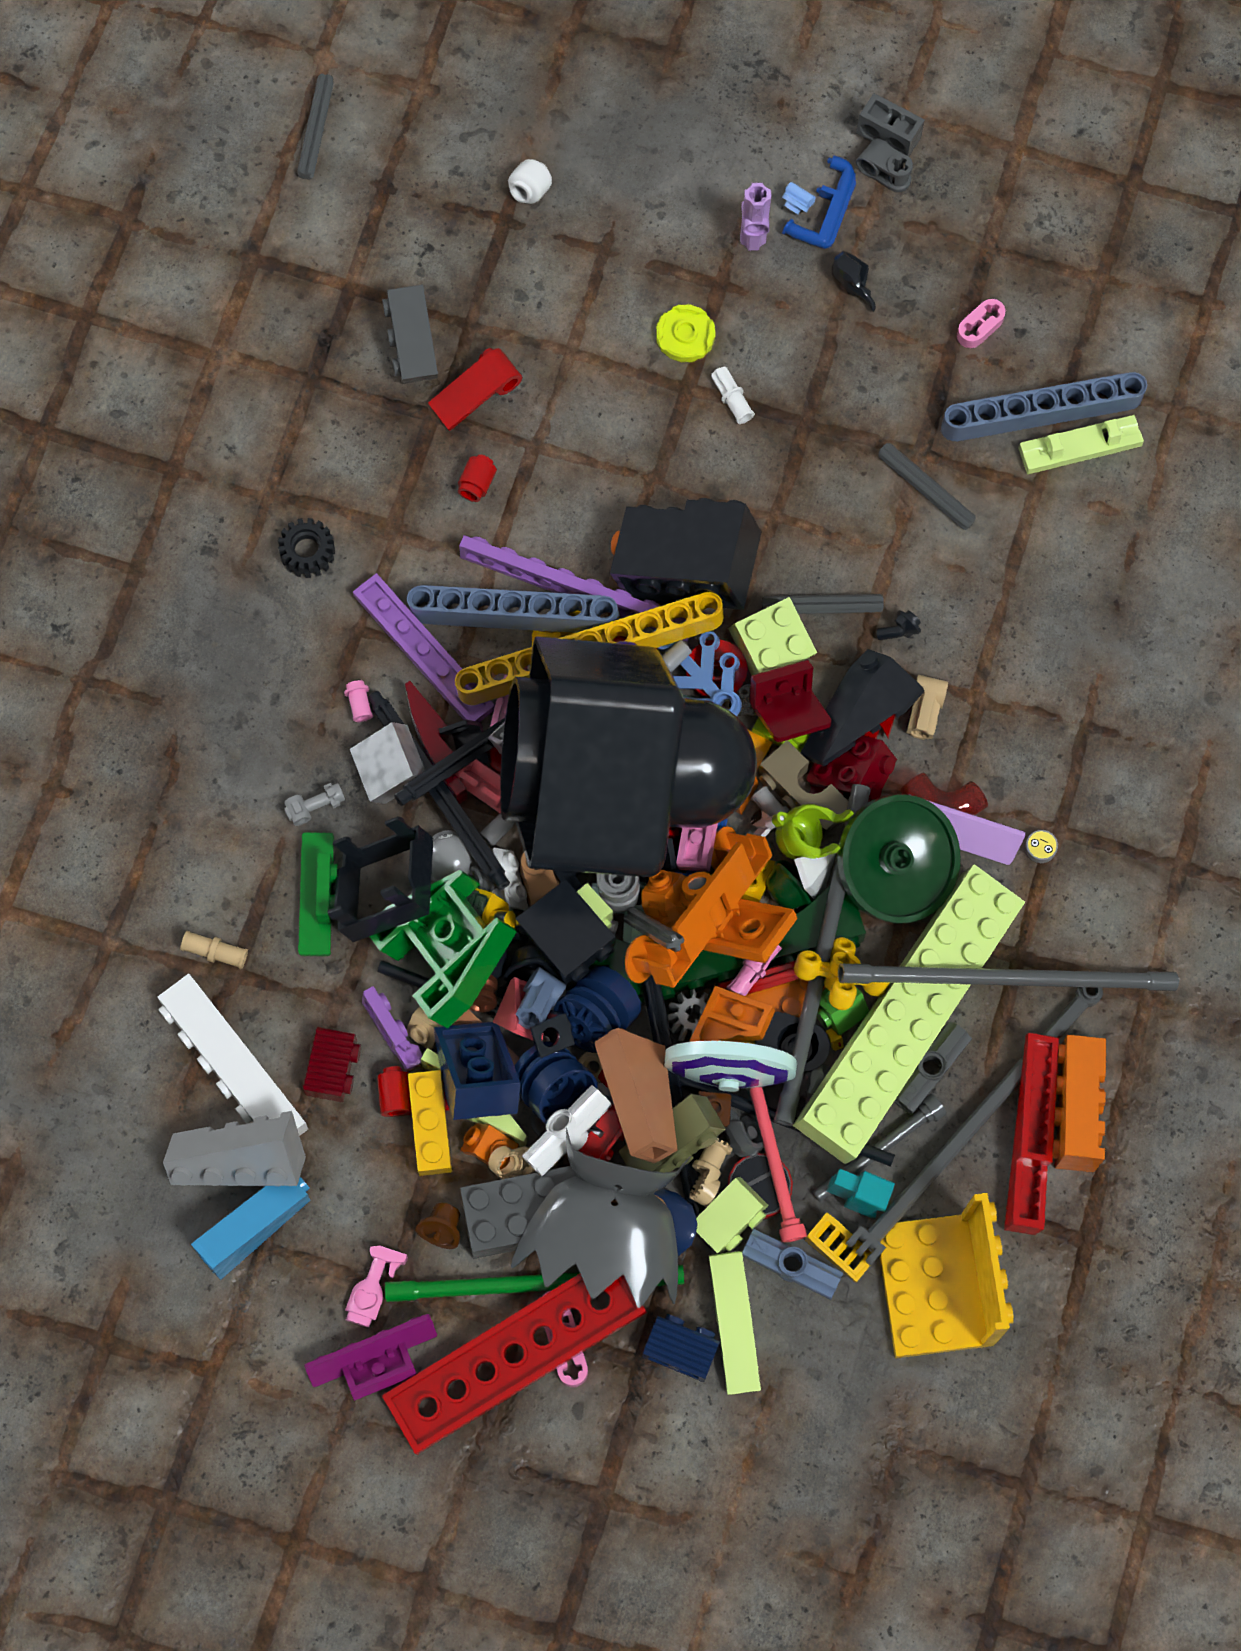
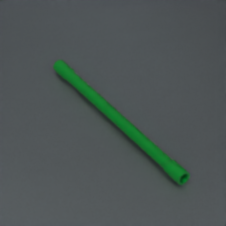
(414, 1290)

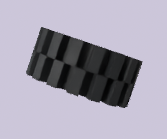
(306, 531)

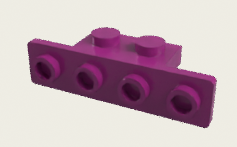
(375, 1360)

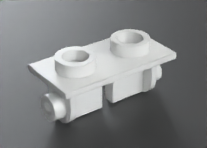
(515, 892)

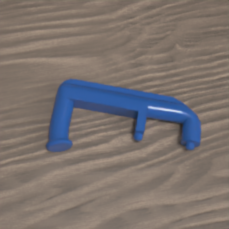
(839, 202)

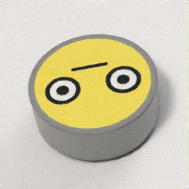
(1041, 846)

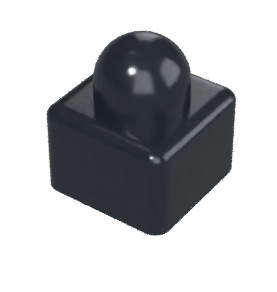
(613, 757)

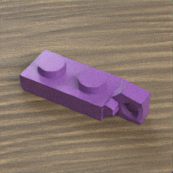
(391, 1030)

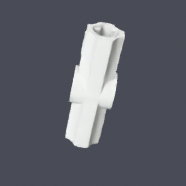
(577, 1120)

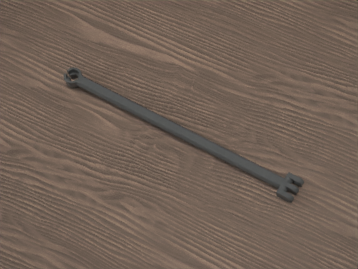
(963, 1135)

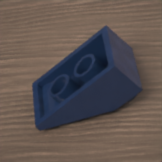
(477, 1071)

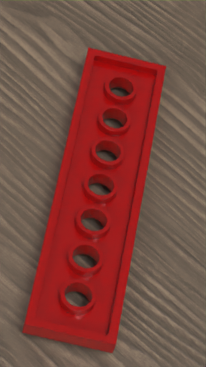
(509, 1377)

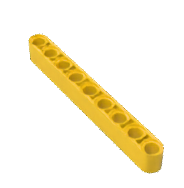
(629, 627)

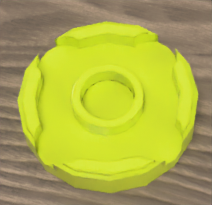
(685, 333)

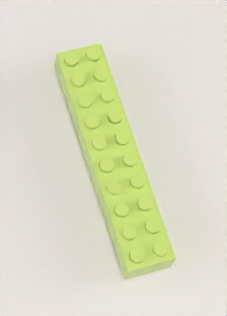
(907, 1017)

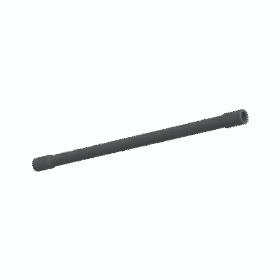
(1015, 977)
(789, 1096)

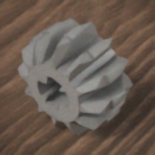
(680, 1014)

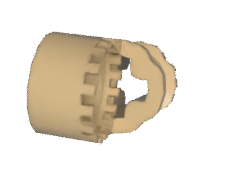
(709, 1165)
(516, 1166)

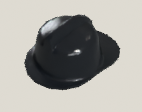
(782, 1034)

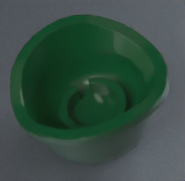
(786, 886)

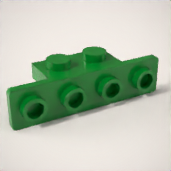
(316, 894)

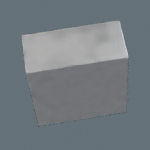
(387, 762)

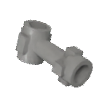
(298, 809)

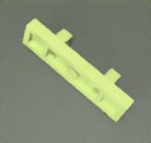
(1080, 444)

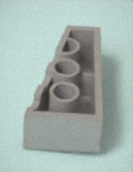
(238, 1155)

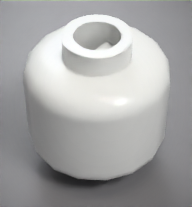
(529, 181)

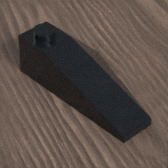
(865, 698)

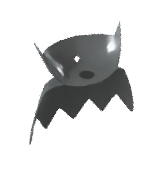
(603, 1239)

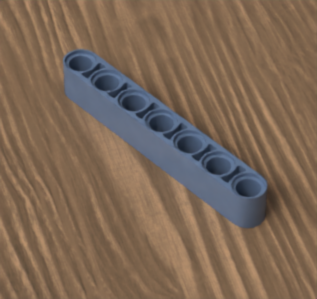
(1054, 397)
(501, 601)

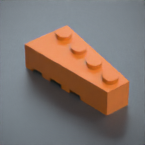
(1080, 1104)

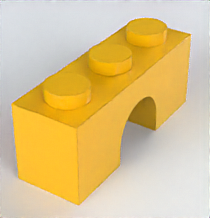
(429, 1123)

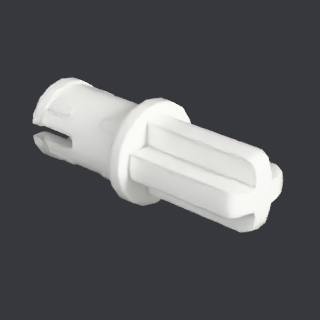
(732, 395)

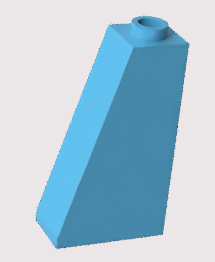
(249, 1226)

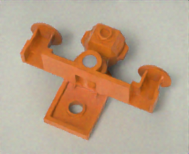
(710, 912)

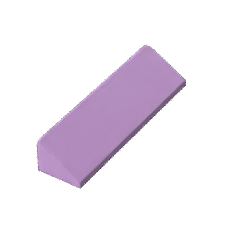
(984, 836)

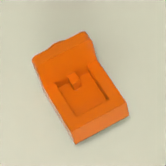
(483, 1140)

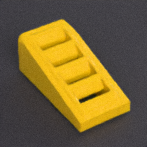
(823, 1248)

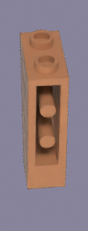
(639, 1092)

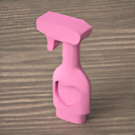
(368, 1294)

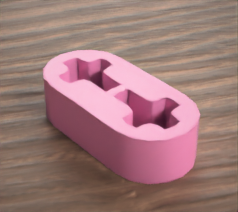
(976, 319)

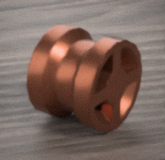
(486, 999)

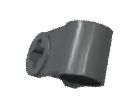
(885, 162)

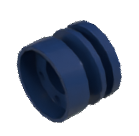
(598, 1005)
(551, 1081)

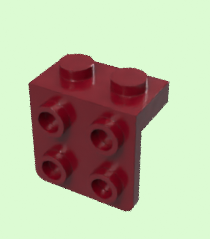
(787, 703)
(864, 764)

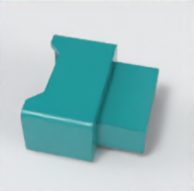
(862, 1193)

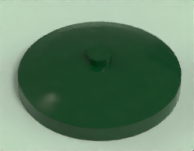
(899, 858)

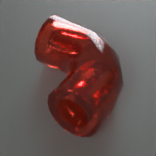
(965, 799)

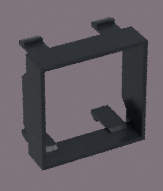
(348, 881)

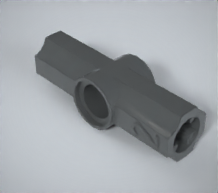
(943, 1052)

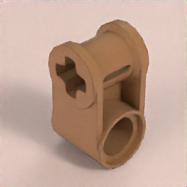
(536, 882)

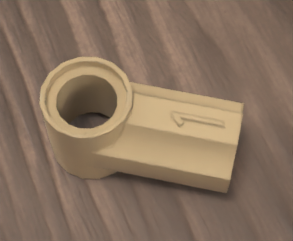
(927, 707)

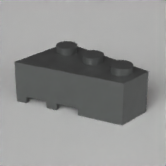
(410, 334)

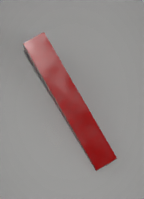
(1033, 1136)

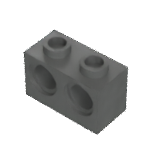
(890, 123)

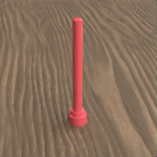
(791, 1227)

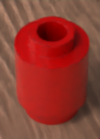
(476, 478)

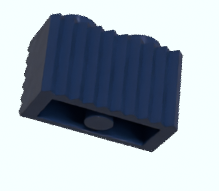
(681, 1347)

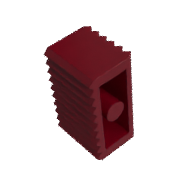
(330, 1065)

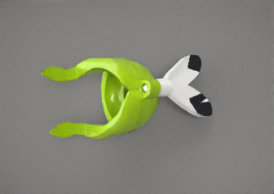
(799, 830)

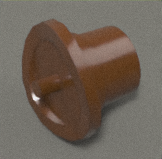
(441, 1226)

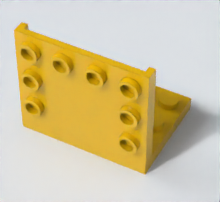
(946, 1282)

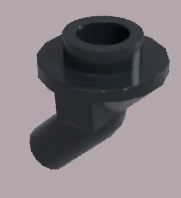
(906, 623)

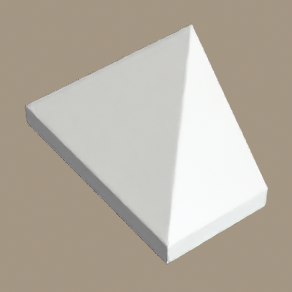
(815, 873)

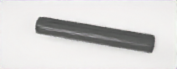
(315, 126)
(927, 486)
(830, 603)
(654, 929)

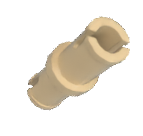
(214, 949)

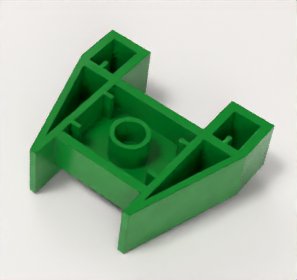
(454, 945)

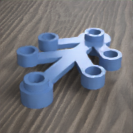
(702, 677)

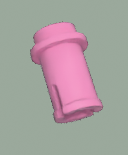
(358, 700)

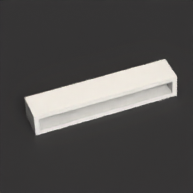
(224, 1053)

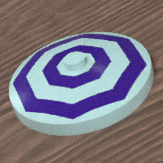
(730, 1064)

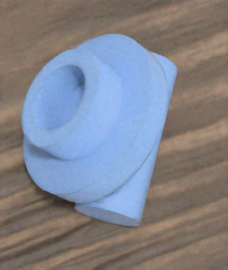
(797, 198)

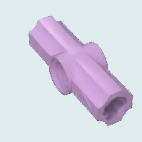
(755, 216)

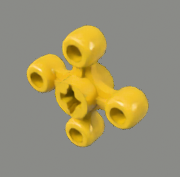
(841, 995)

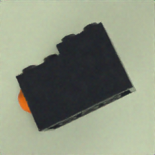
(686, 552)

